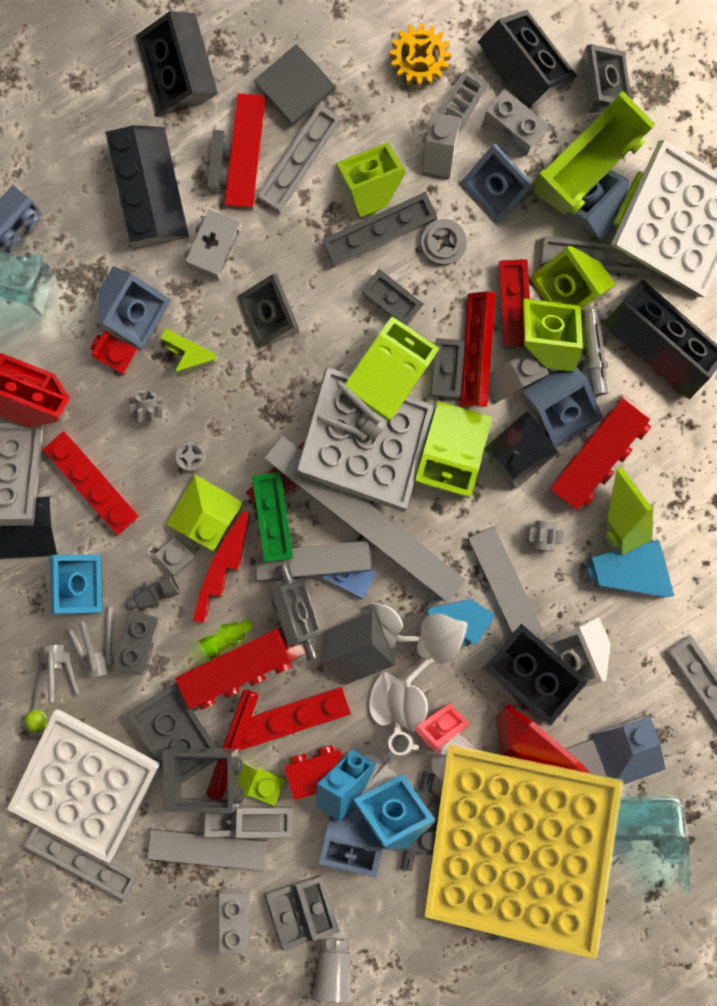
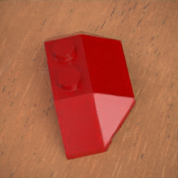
(30, 393)
(527, 741)

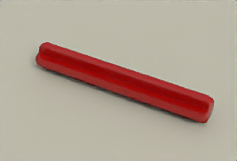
(233, 740)

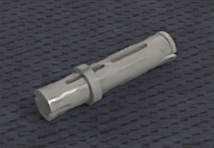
(596, 361)

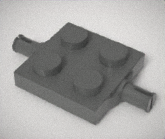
(296, 612)
(426, 841)

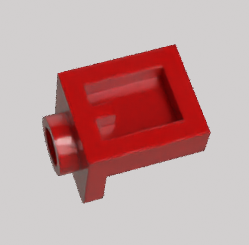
(113, 352)

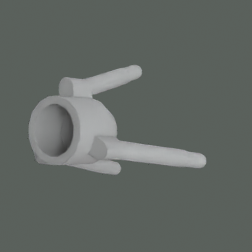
(370, 422)
(50, 659)
(94, 662)

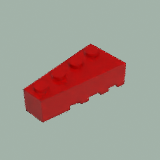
(601, 452)
(237, 667)

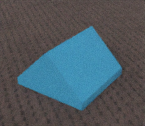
(75, 584)
(395, 813)

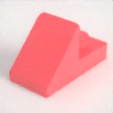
(441, 728)

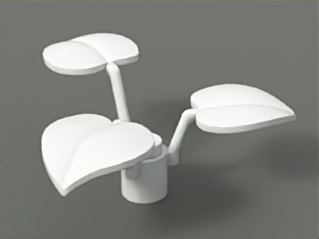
(438, 642)
(399, 742)

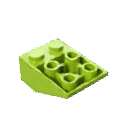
(391, 368)
(453, 450)

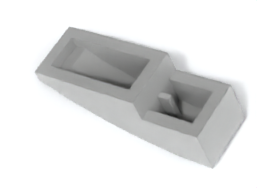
(248, 822)

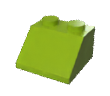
(553, 333)

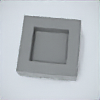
(175, 555)

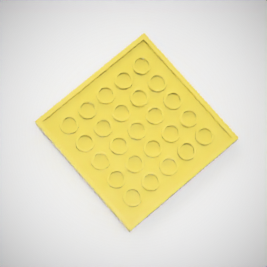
(523, 850)

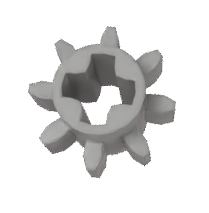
(145, 407)
(545, 535)

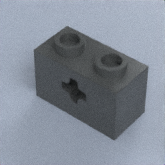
(138, 642)

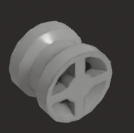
(190, 452)

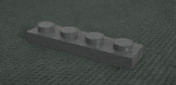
(379, 229)

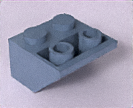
(17, 216)
(351, 845)

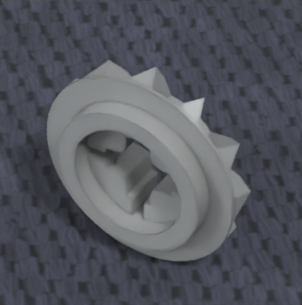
(456, 238)

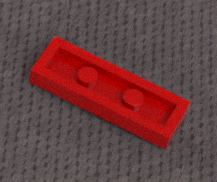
(513, 290)

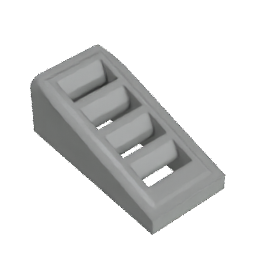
(475, 82)

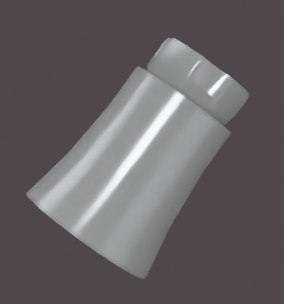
(333, 972)

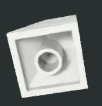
(584, 649)

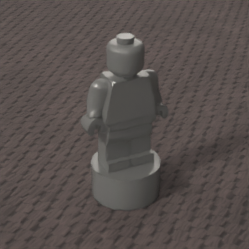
(148, 596)

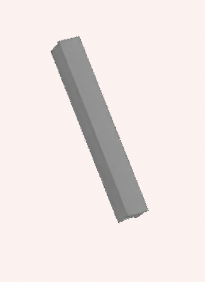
(371, 525)

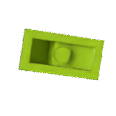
(194, 356)
(260, 783)

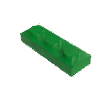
(272, 517)

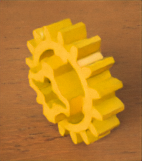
(413, 44)

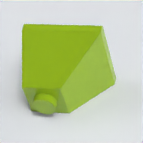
(372, 178)
(572, 279)
(205, 513)
(628, 515)

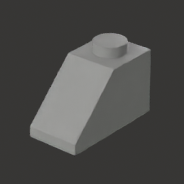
(441, 144)
(516, 376)

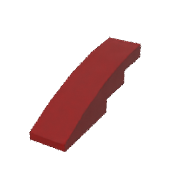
(228, 556)

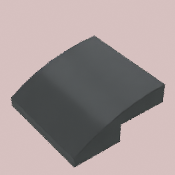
(294, 84)
(301, 912)

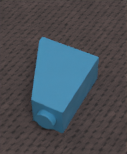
(636, 571)

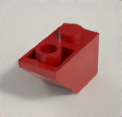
(307, 772)

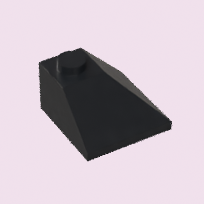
(521, 450)

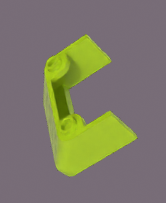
(593, 155)

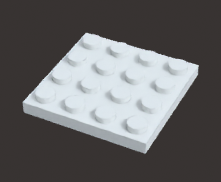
(674, 220)
(83, 786)

